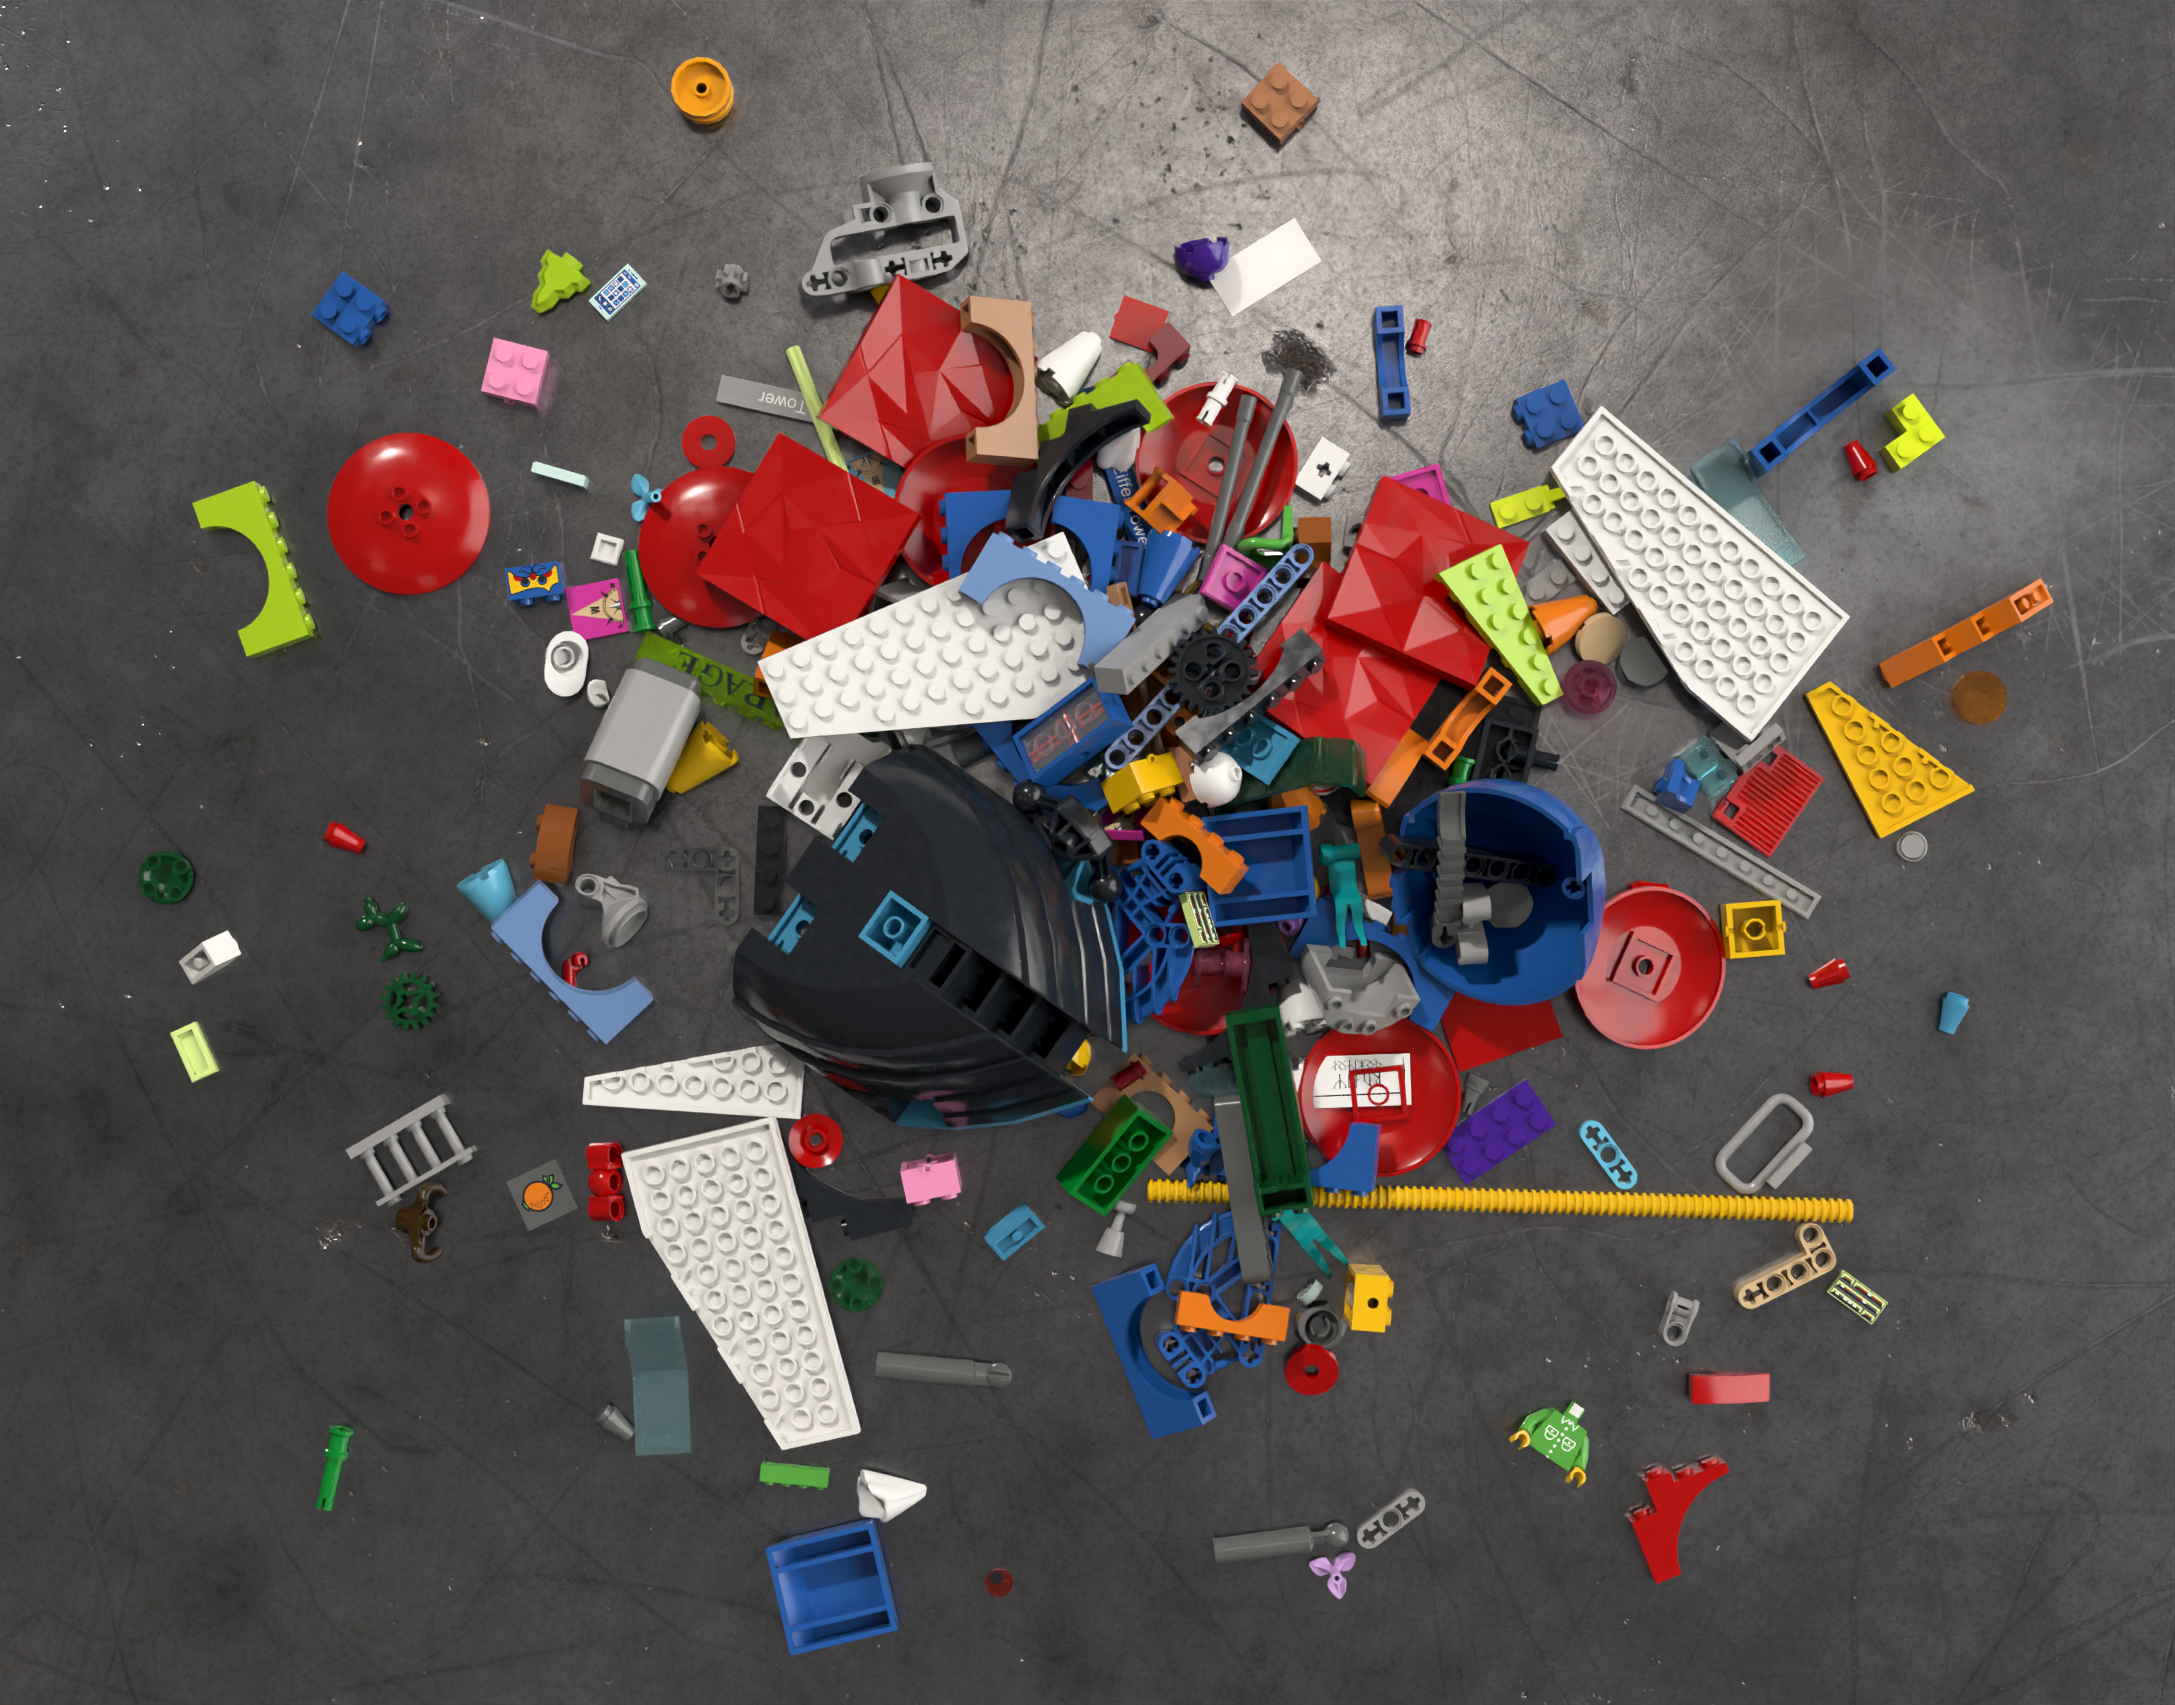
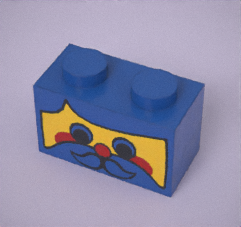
(535, 583)

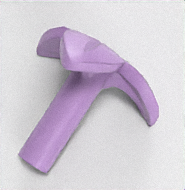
(1336, 1583)

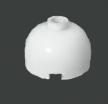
(1216, 780)

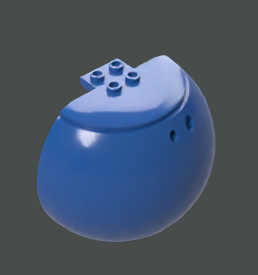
(1566, 919)

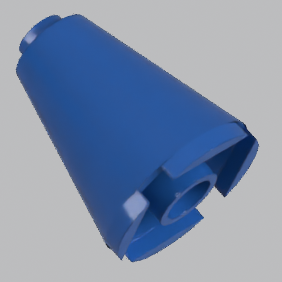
(1164, 565)

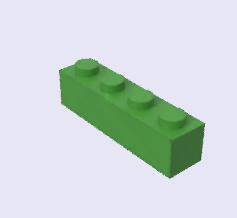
(794, 1474)

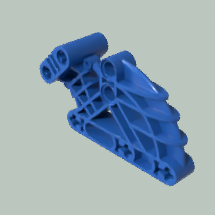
(1165, 877)
(1194, 1349)

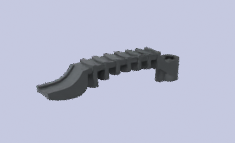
(1450, 870)

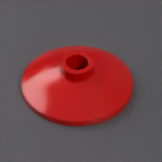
(815, 1155)

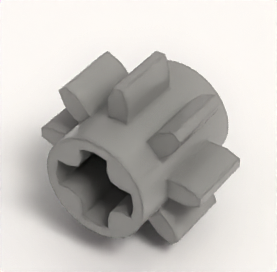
(731, 280)

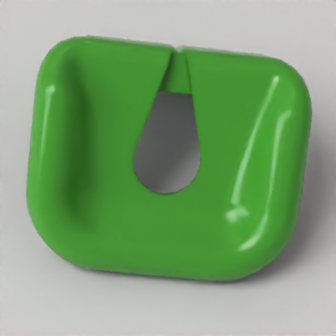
(1249, 546)

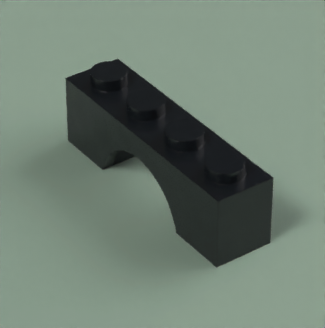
(770, 860)

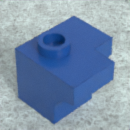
(1676, 788)

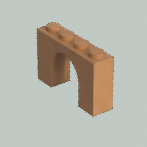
(1185, 1116)

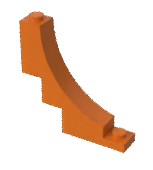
(1966, 633)

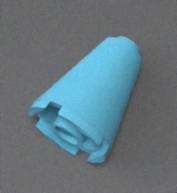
(490, 890)

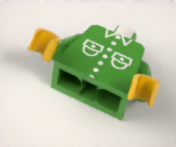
(1557, 1438)

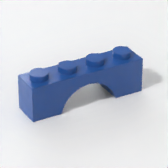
(1390, 361)

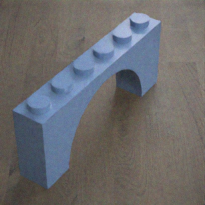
(1004, 562)
(602, 1010)

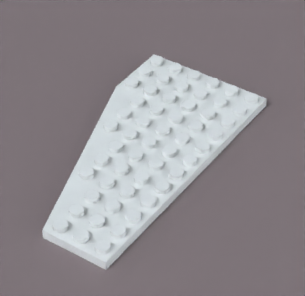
(1706, 587)

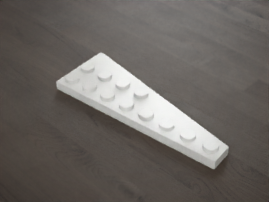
(738, 1082)

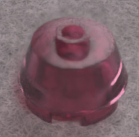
(1589, 687)

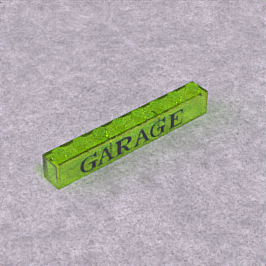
(716, 679)

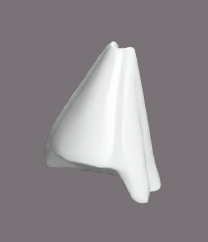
(1120, 452)
(886, 1495)

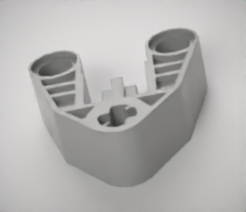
(1471, 938)

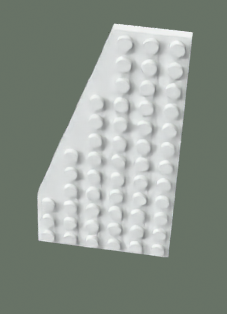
(937, 659)
(743, 1260)

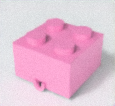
(515, 373)
(931, 1179)

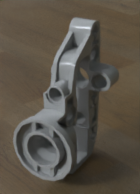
(901, 198)

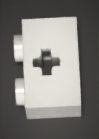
(1324, 454)

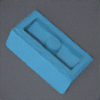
(1013, 1231)

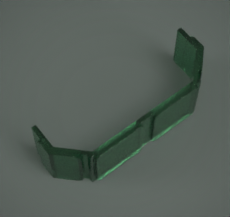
(1310, 763)

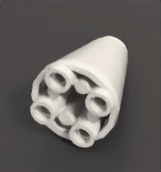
(1299, 1005)

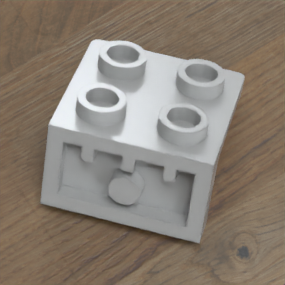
(1746, 754)

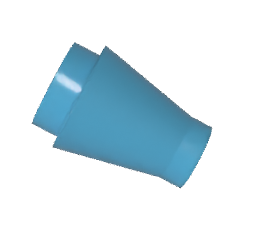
(1953, 1010)

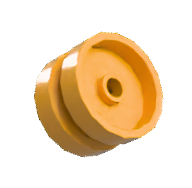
(694, 77)

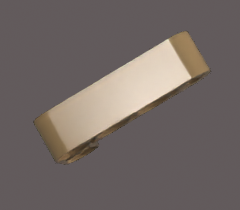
(1783, 1270)

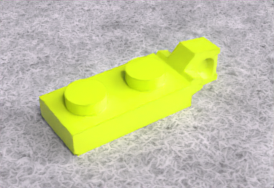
(1524, 505)

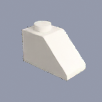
(210, 957)

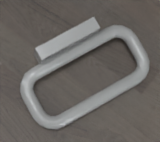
(1783, 1162)

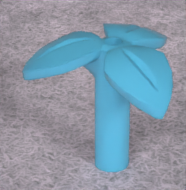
(640, 488)

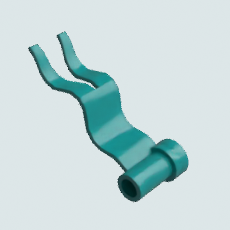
(1344, 887)
(1304, 1230)

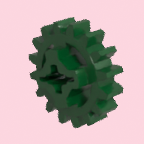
(402, 991)

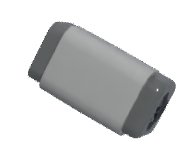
(639, 742)

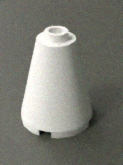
(1068, 367)

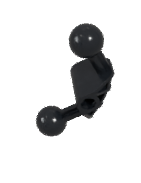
(1074, 835)

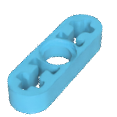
(1613, 1175)

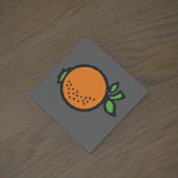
(542, 1194)

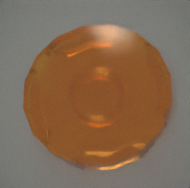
(1979, 697)

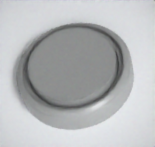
(1911, 846)

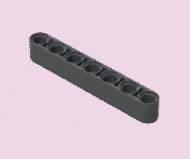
(1248, 1225)

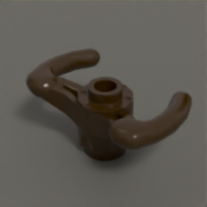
(420, 1222)

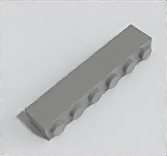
(1150, 643)

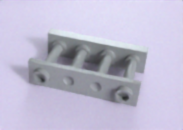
(389, 1138)

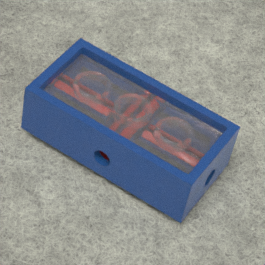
(1071, 733)

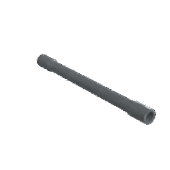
(1286, 393)
(1243, 420)

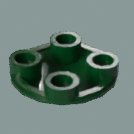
(165, 877)
(856, 1284)

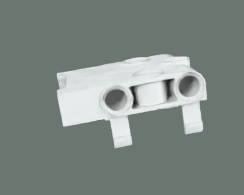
(831, 769)

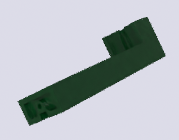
(1270, 1110)

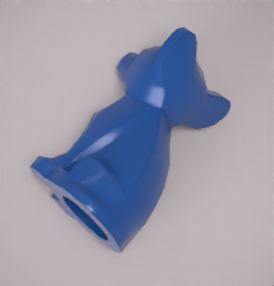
(1200, 1151)

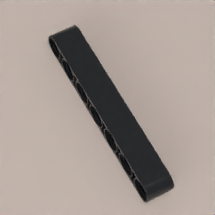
(1479, 865)

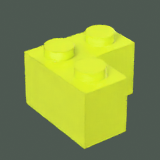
(1916, 433)

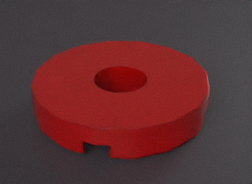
(704, 427)
(1316, 1382)

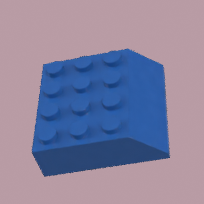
(1279, 864)
(832, 1586)

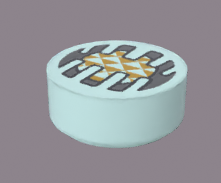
(1310, 1292)

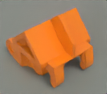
(1167, 508)

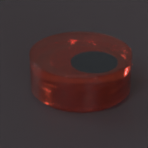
(999, 1582)

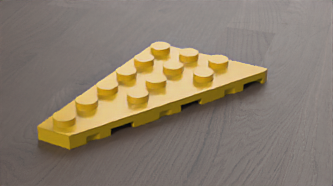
(1884, 768)

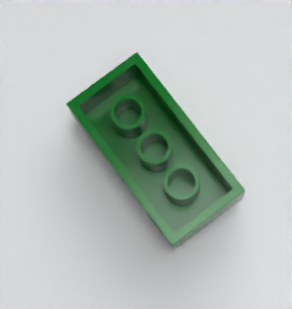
(1114, 1155)

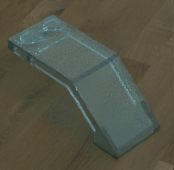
(1731, 483)
(659, 1385)

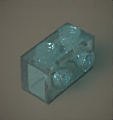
(1708, 766)

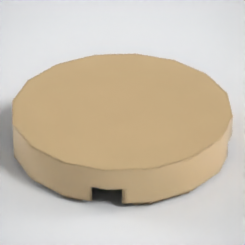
(1601, 638)

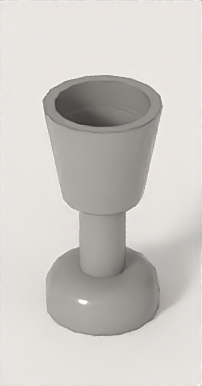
(1112, 1239)

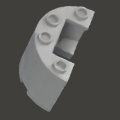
(1359, 999)

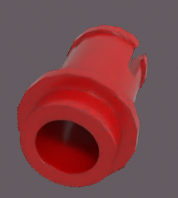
(1419, 337)

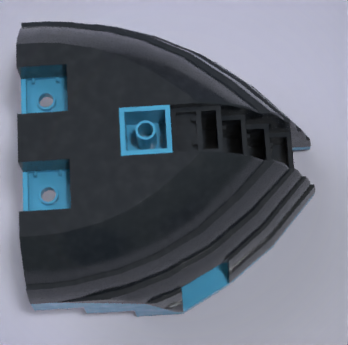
(940, 957)

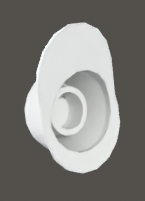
(566, 663)

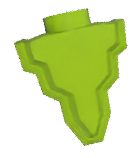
(558, 280)

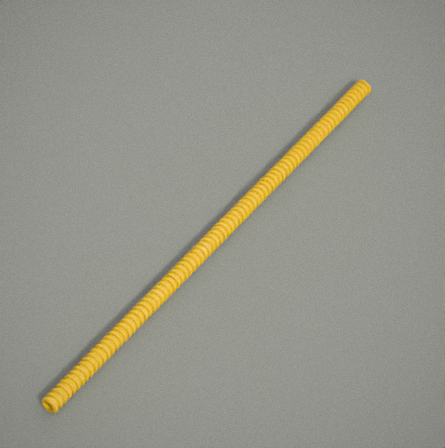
(1541, 1201)

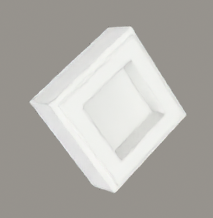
(607, 549)

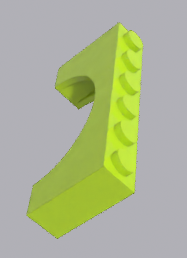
(1127, 385)
(283, 615)

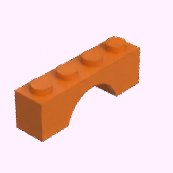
(1463, 719)
(1220, 866)
(1266, 1322)

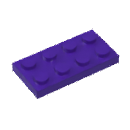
(1497, 1131)

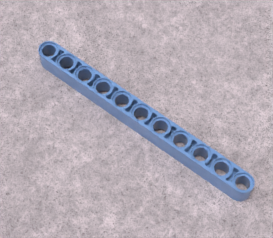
(1234, 625)

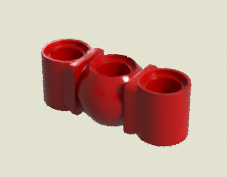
(605, 1181)

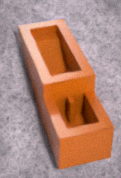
(1397, 769)

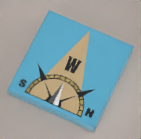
(876, 472)

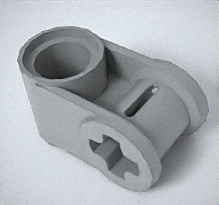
(1679, 1317)

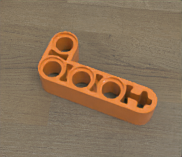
(1369, 831)

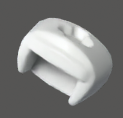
(597, 693)

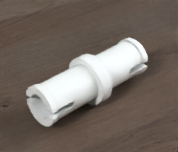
(1216, 399)

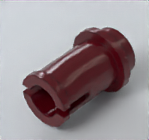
(1129, 1075)

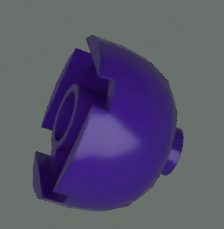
(1203, 258)

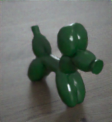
(390, 922)

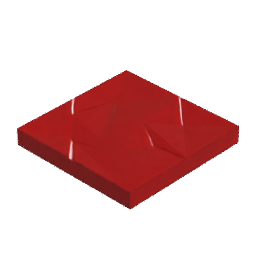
(917, 378)
(807, 541)
(1390, 587)
(1358, 690)

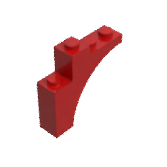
(1670, 1497)

